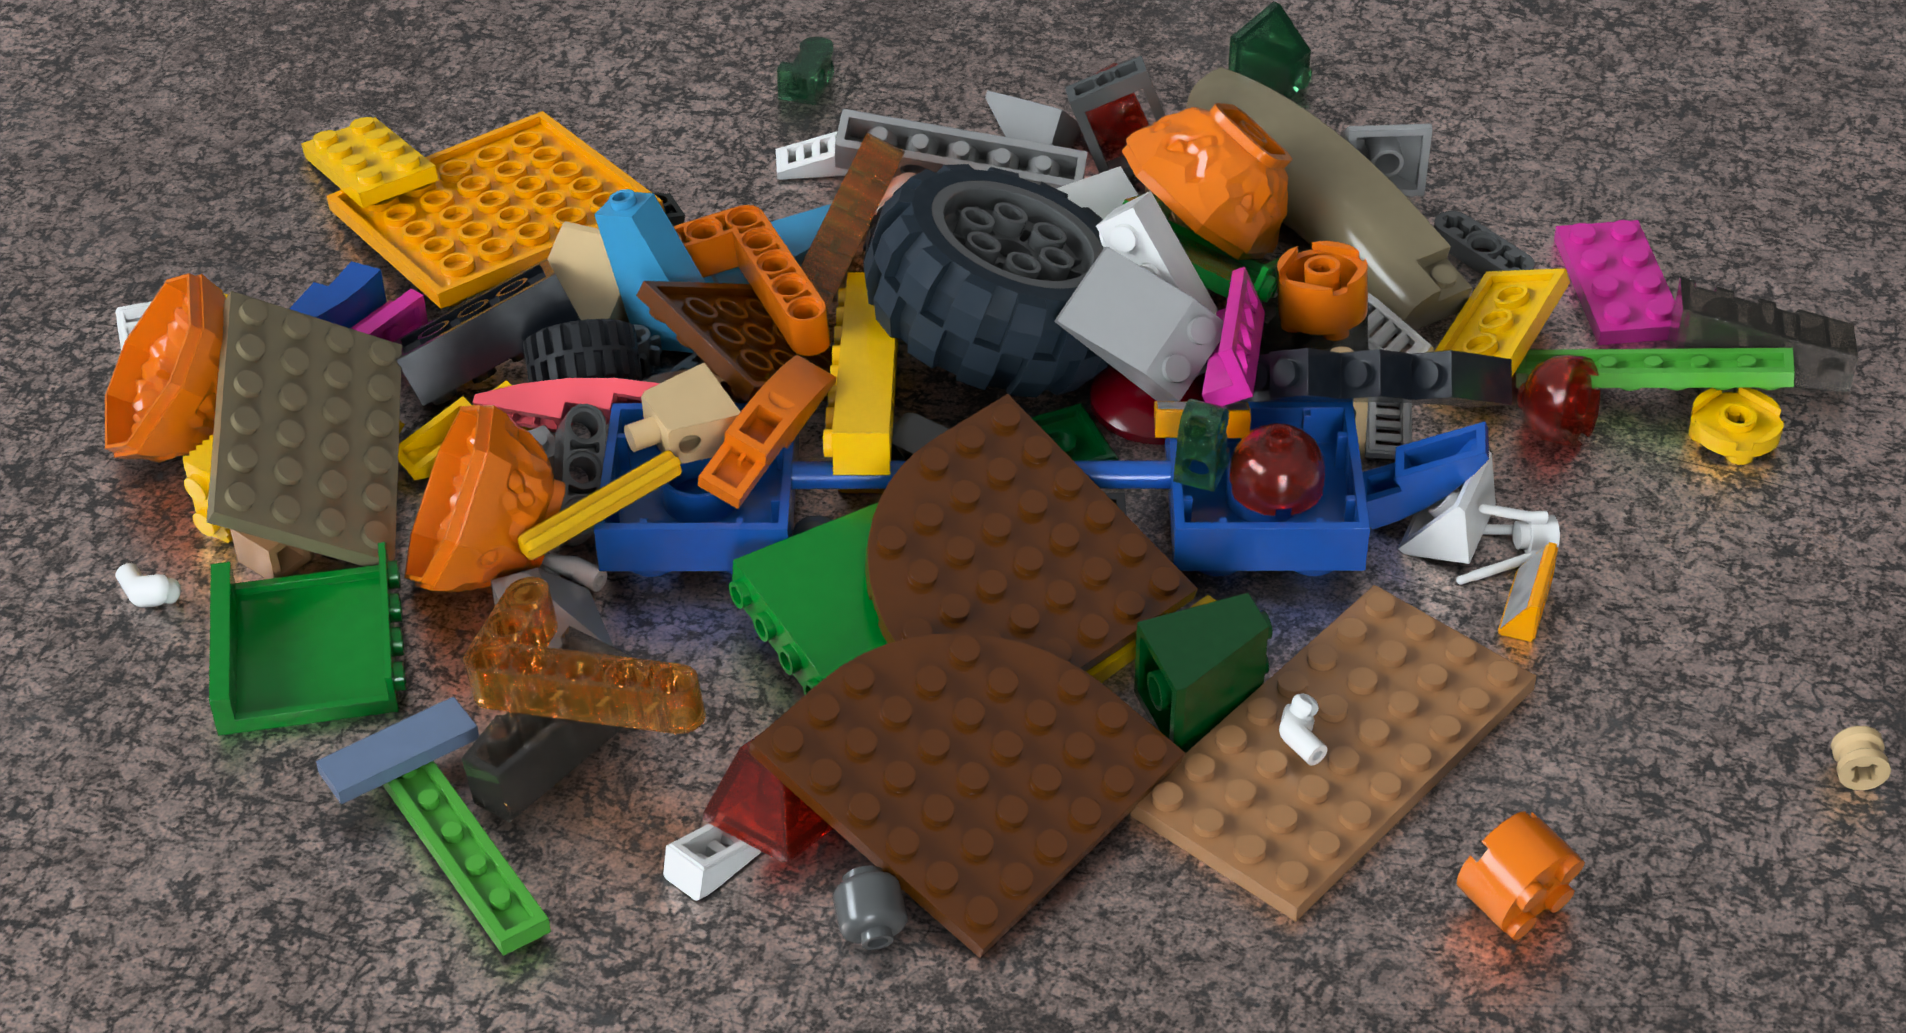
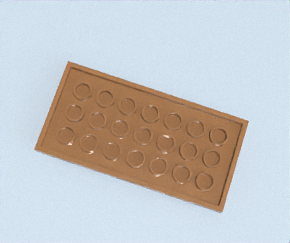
(1397, 715)

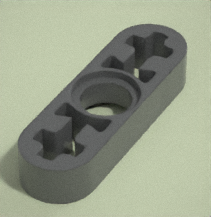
(1467, 234)

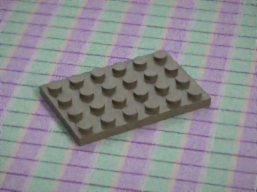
(305, 432)

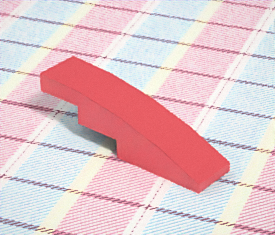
(551, 400)

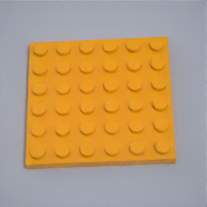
(490, 209)

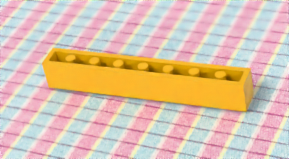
(864, 392)

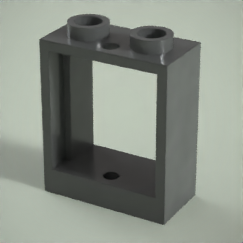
(1105, 88)

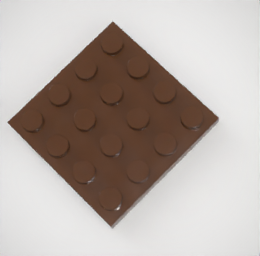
(726, 330)

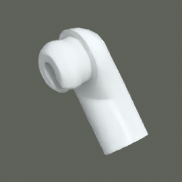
(576, 570)
(149, 589)
(1297, 728)

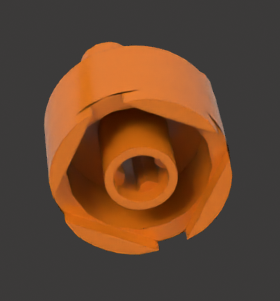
(1322, 290)
(1520, 873)

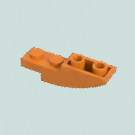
(764, 428)

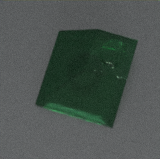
(1272, 52)

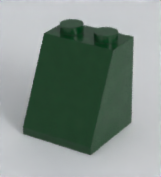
(1200, 665)

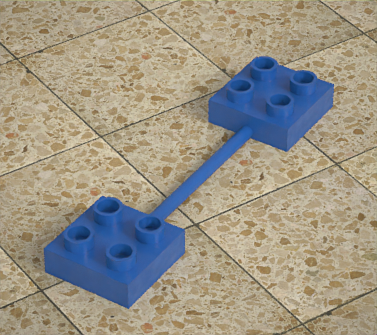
(1210, 531)

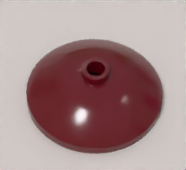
(1129, 409)

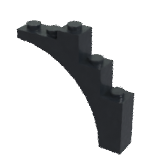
(1383, 377)

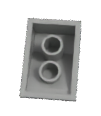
(1141, 325)

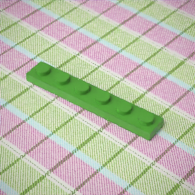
(1678, 367)
(469, 858)

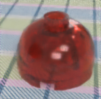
(1117, 118)
(1560, 399)
(1277, 470)

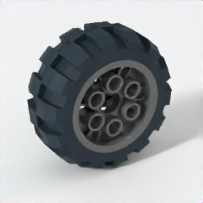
(978, 273)

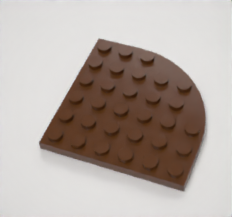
(1013, 544)
(967, 770)

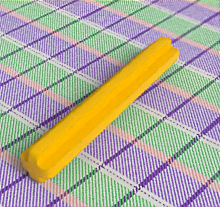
(599, 505)

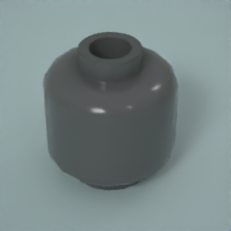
(869, 907)

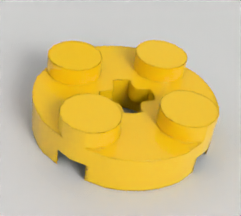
(1715, 426)

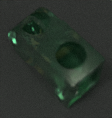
(808, 74)
(1202, 439)

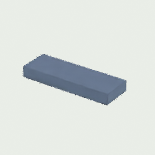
(397, 750)

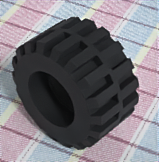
(583, 351)

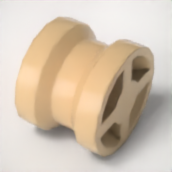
(1860, 758)

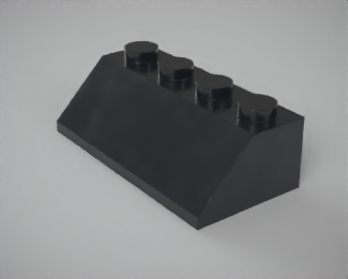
(482, 333)

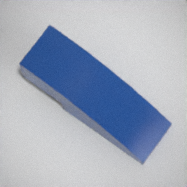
(347, 299)
(1424, 473)

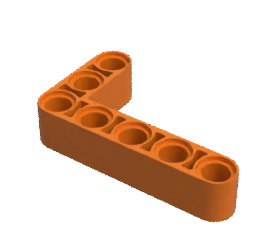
(749, 241)

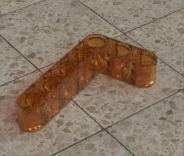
(850, 215)
(519, 673)

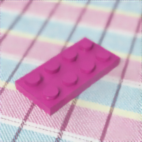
(1617, 281)

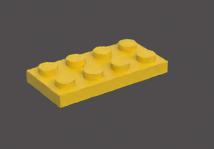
(369, 161)
(1506, 313)

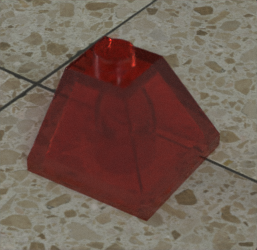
(763, 810)

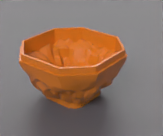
(1216, 176)
(167, 374)
(479, 498)

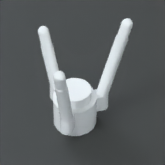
(1529, 534)

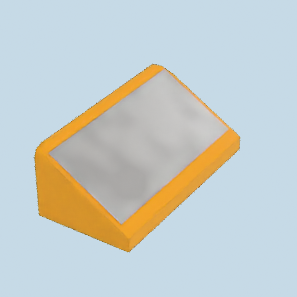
(1169, 413)
(1529, 595)

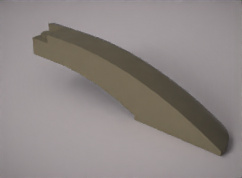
(1349, 201)

